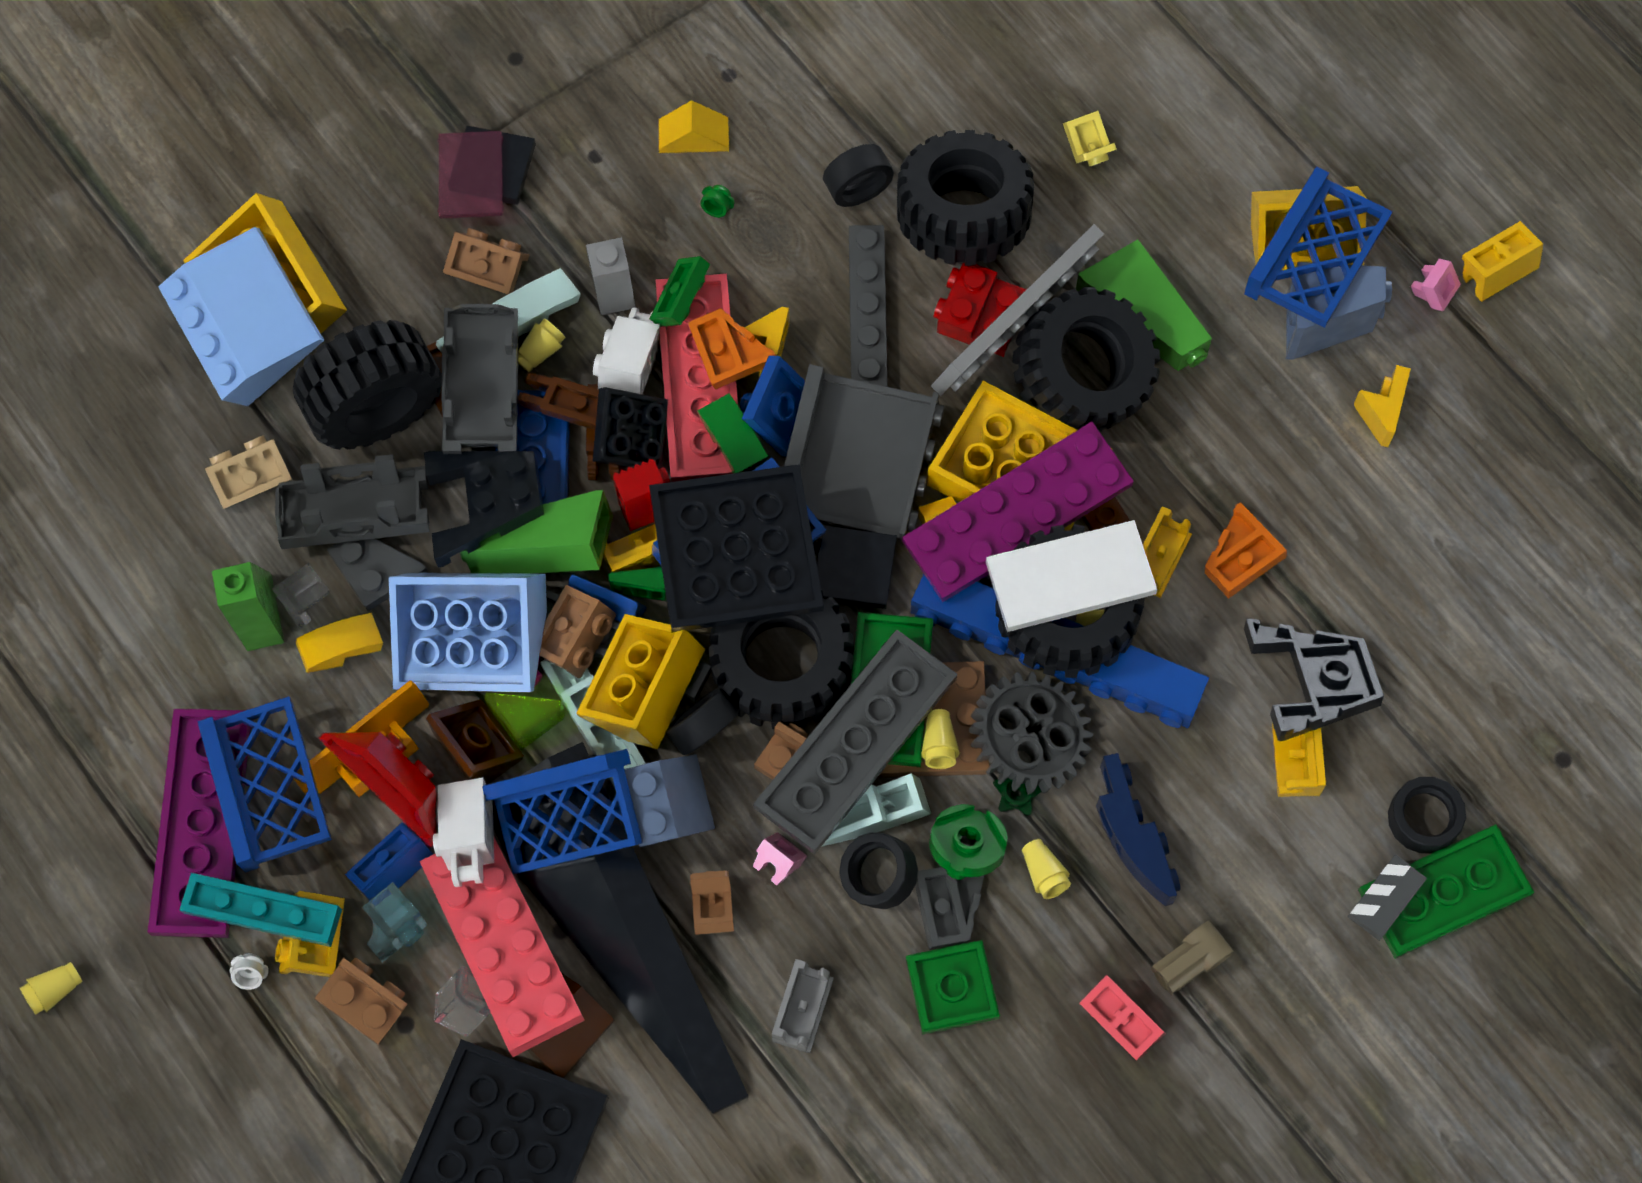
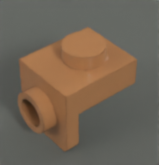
(712, 902)

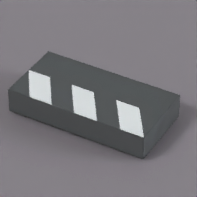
(1387, 897)

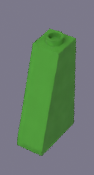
(1137, 277)
(562, 540)
(249, 604)

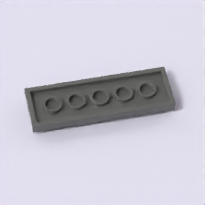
(855, 741)

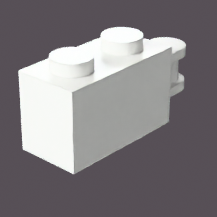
(628, 353)
(464, 830)

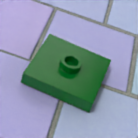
(952, 987)

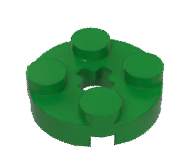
(965, 860)

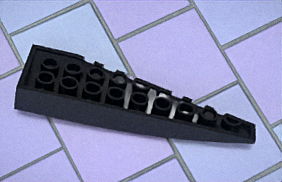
(625, 937)

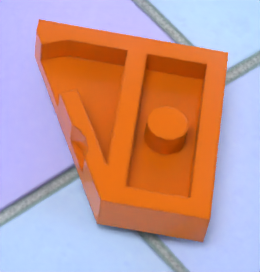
(727, 348)
(1243, 553)

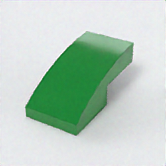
(731, 433)

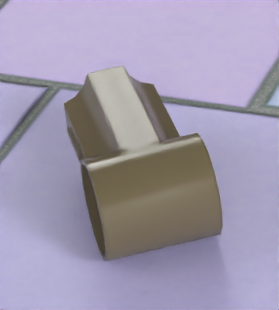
(1200, 952)

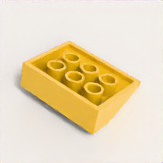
(290, 250)
(990, 441)

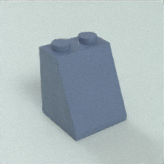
(1353, 317)
(669, 799)

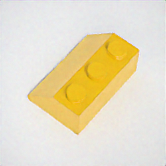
(1271, 208)
(641, 680)

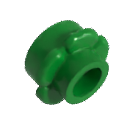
(716, 200)

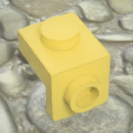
(1088, 139)

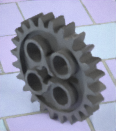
(1059, 719)

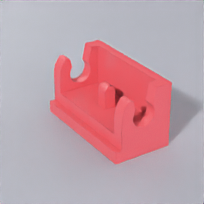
(1122, 1018)

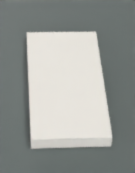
(1071, 575)

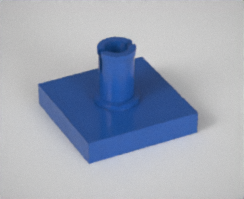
(774, 403)

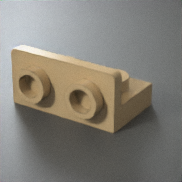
(248, 472)

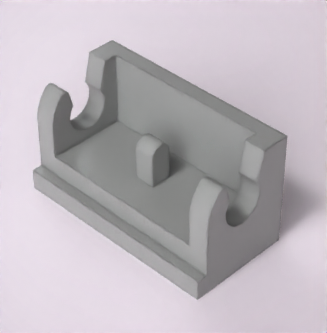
(802, 1007)

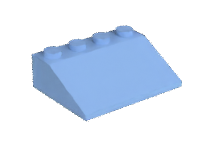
(241, 316)
(467, 630)

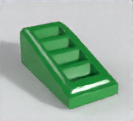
(639, 583)

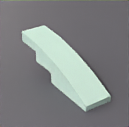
(538, 300)
(571, 692)

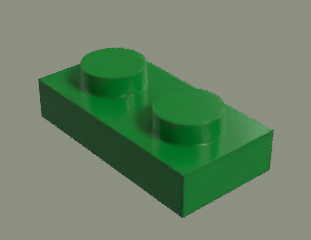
(680, 291)

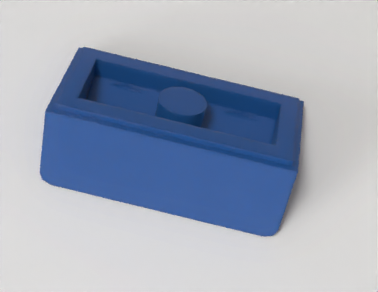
(616, 602)
(389, 861)

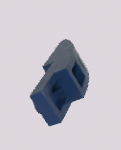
(1137, 845)

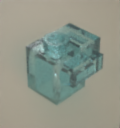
(394, 922)

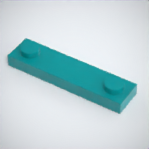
(261, 909)

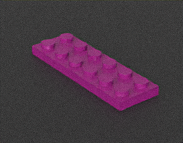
(1033, 497)
(191, 827)

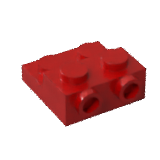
(974, 303)

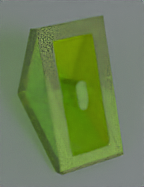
(524, 716)

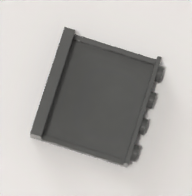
(863, 451)

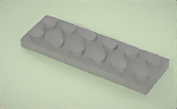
(1019, 312)

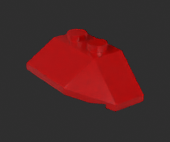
(390, 776)

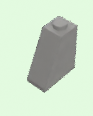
(611, 276)

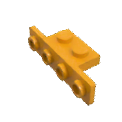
(385, 718)

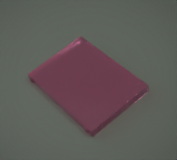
(470, 174)

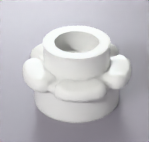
(248, 971)

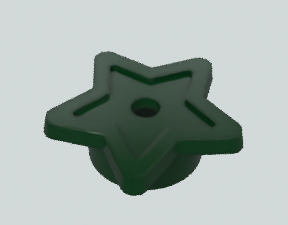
(1010, 801)

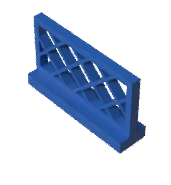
(1287, 240)
(565, 778)
(230, 788)

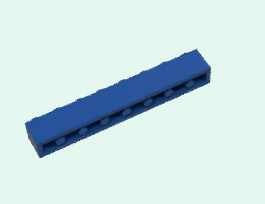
(1136, 678)

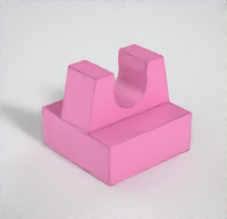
(1439, 284)
(781, 854)

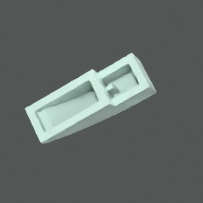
(883, 808)

